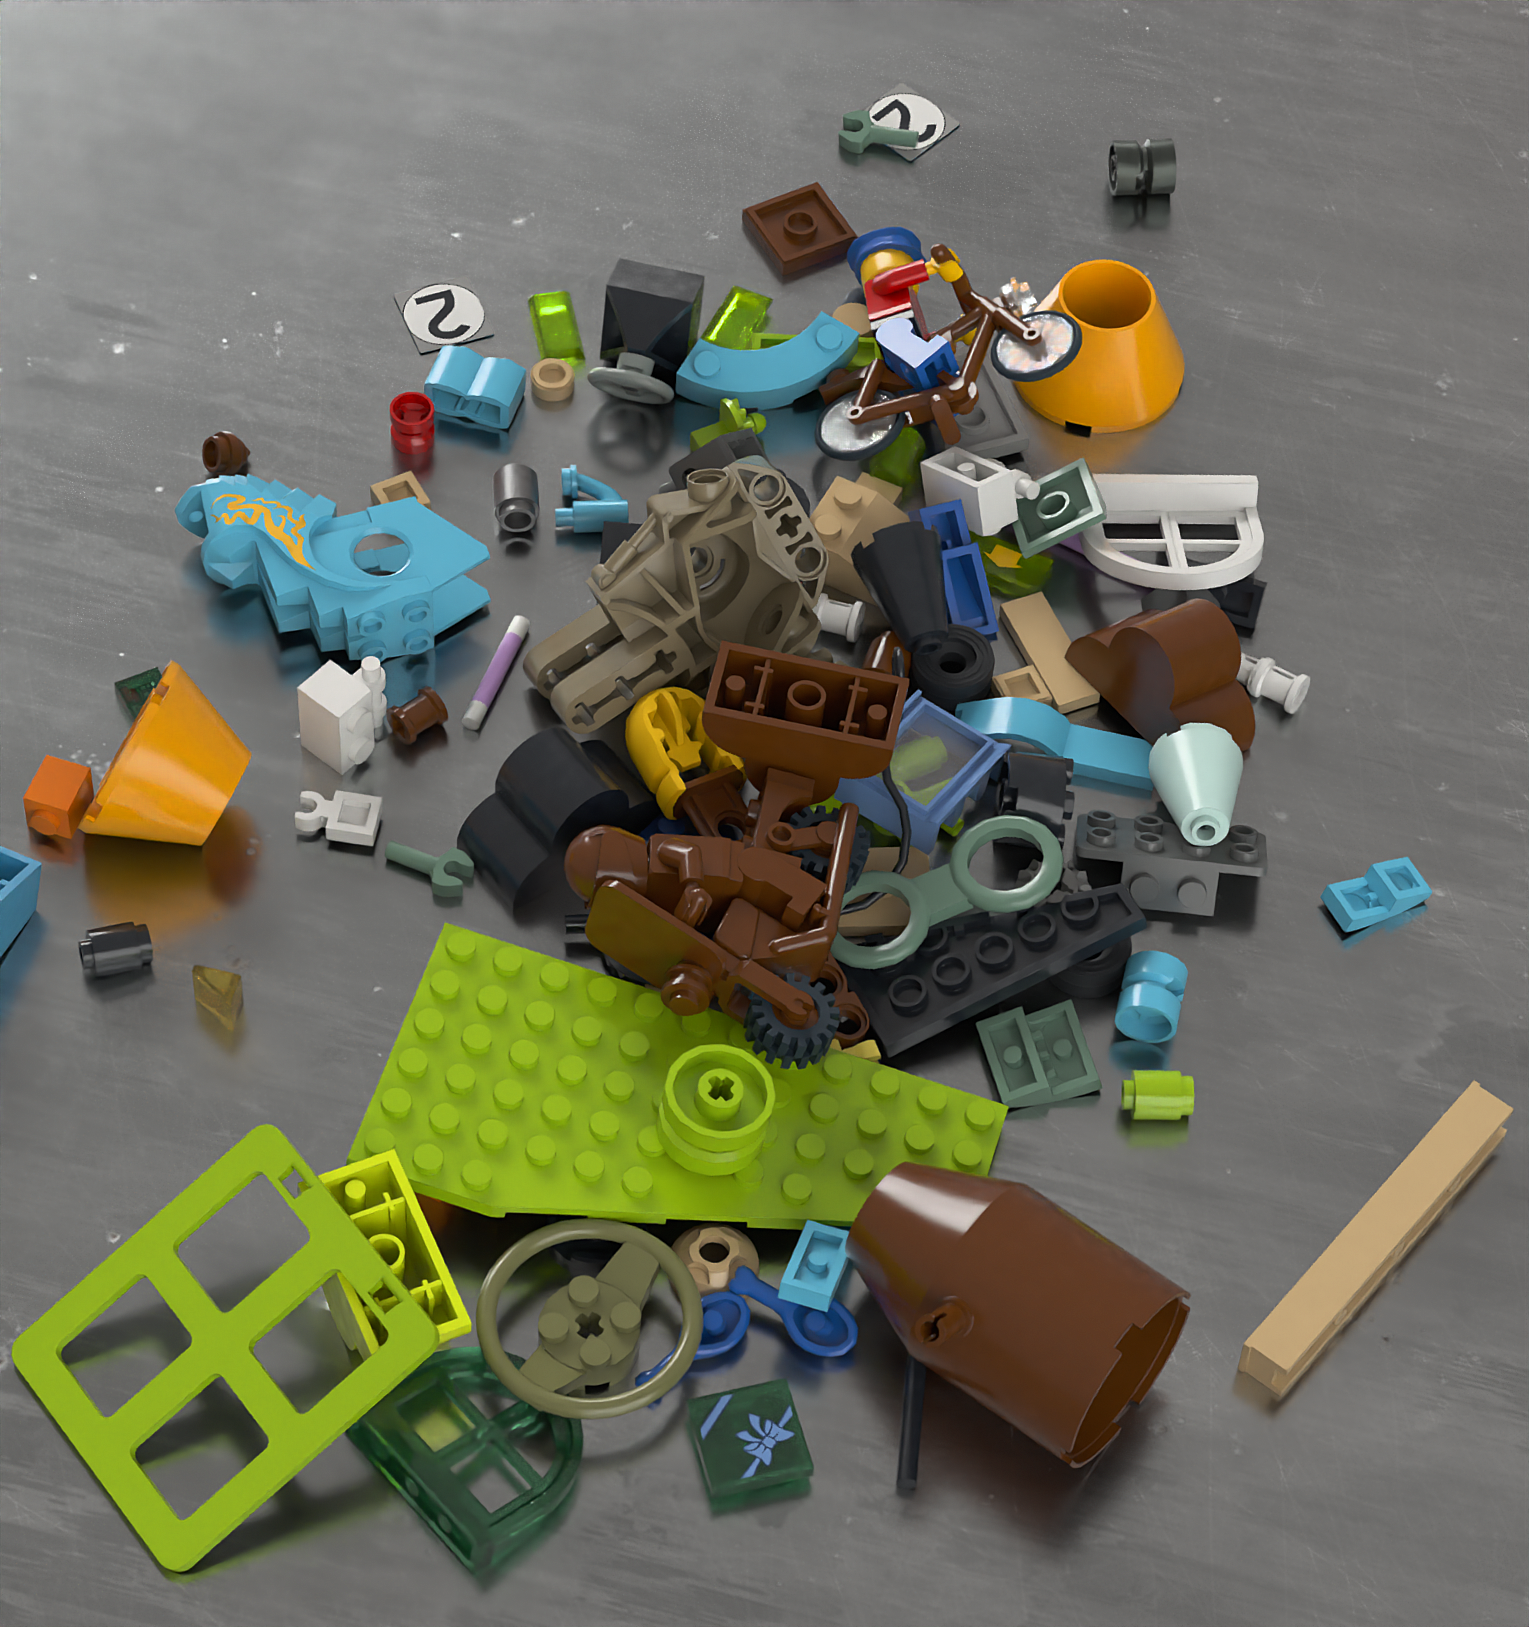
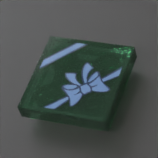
(749, 1438)

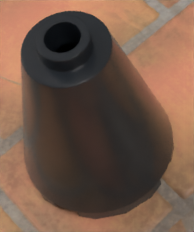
(907, 583)

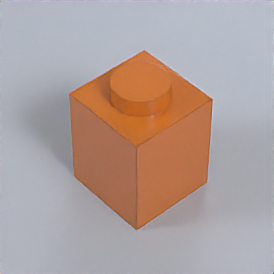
(58, 797)

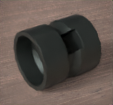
(1142, 166)

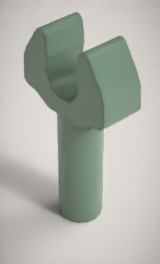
(869, 132)
(436, 867)

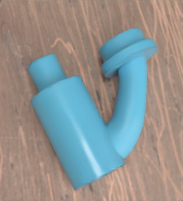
(589, 515)

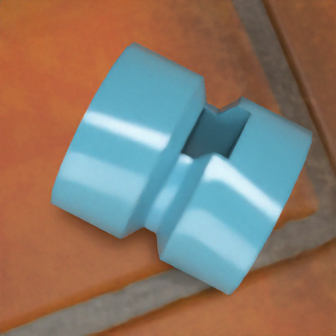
(1151, 996)

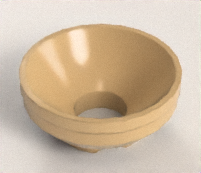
(715, 1276)

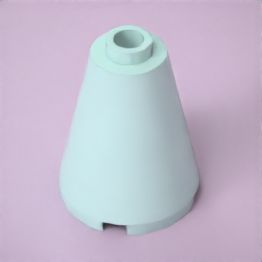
(1198, 780)

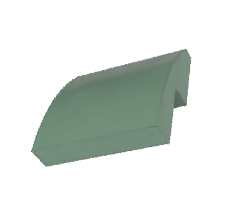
(1038, 1055)

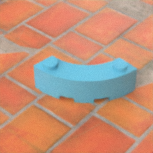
(767, 375)

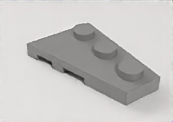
(993, 425)

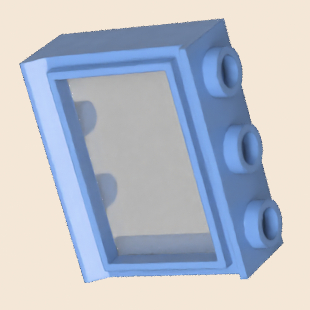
(934, 769)

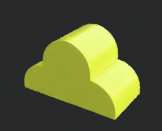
(390, 1217)

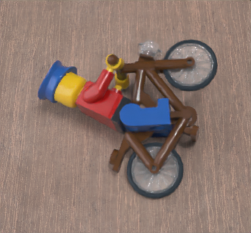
(923, 364)

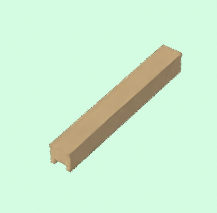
(1374, 1239)

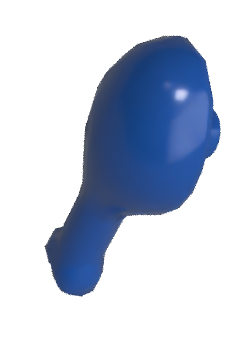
(724, 1324)
(813, 1330)

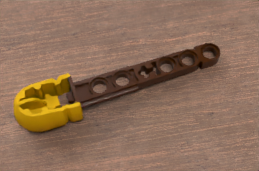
(668, 735)

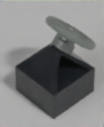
(646, 328)

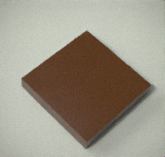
(799, 228)

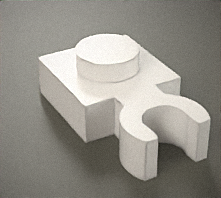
(346, 818)

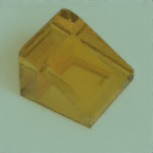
(219, 993)

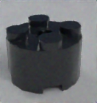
(1035, 788)

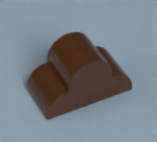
(1169, 670)
(802, 716)

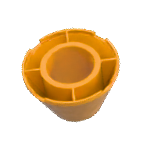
(1127, 356)
(170, 769)

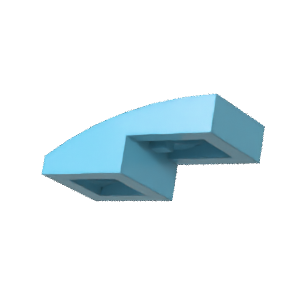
(1380, 894)

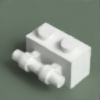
(983, 485)
(341, 712)

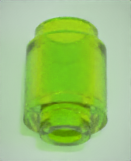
(899, 459)

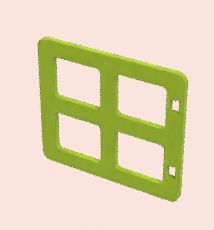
(222, 1348)

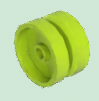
(715, 1109)

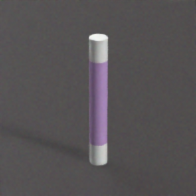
(495, 672)

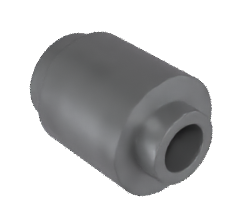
(516, 497)

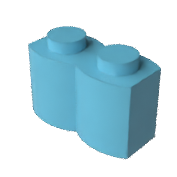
(475, 386)

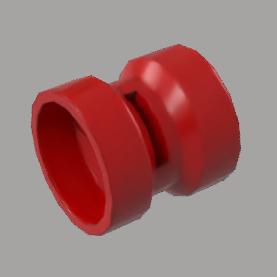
(412, 423)

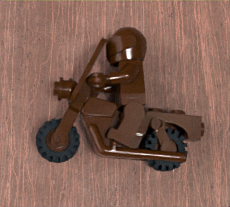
(764, 899)

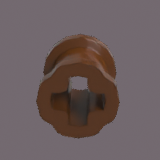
(417, 715)

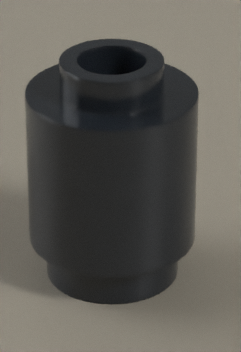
(115, 949)

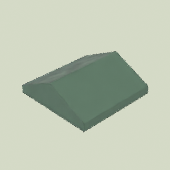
(1065, 506)

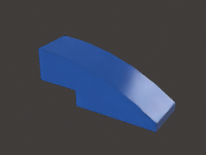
(964, 575)

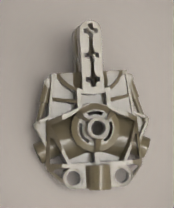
(654, 618)

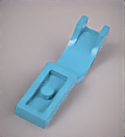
(1094, 751)
(815, 1266)

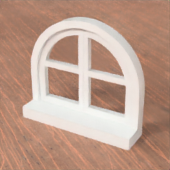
(1171, 502)

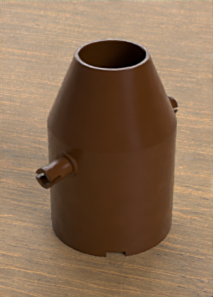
(1016, 1302)

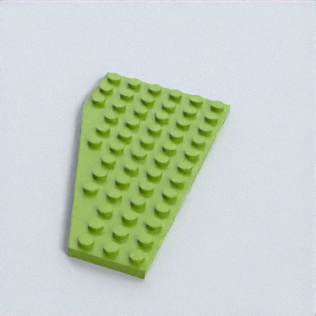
(546, 1087)

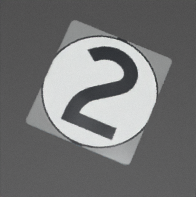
(910, 111)
(443, 314)

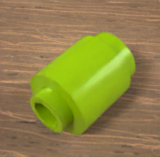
(1158, 1095)

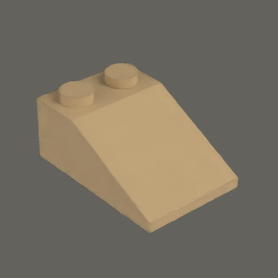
(844, 519)

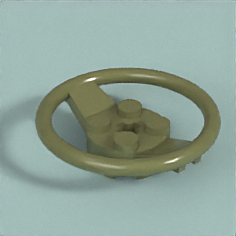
(601, 1306)

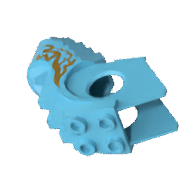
(317, 581)

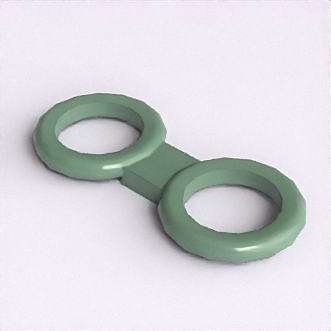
(952, 890)

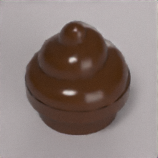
(224, 453)

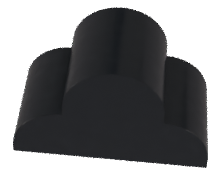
(541, 803)

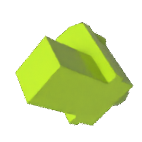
(730, 420)

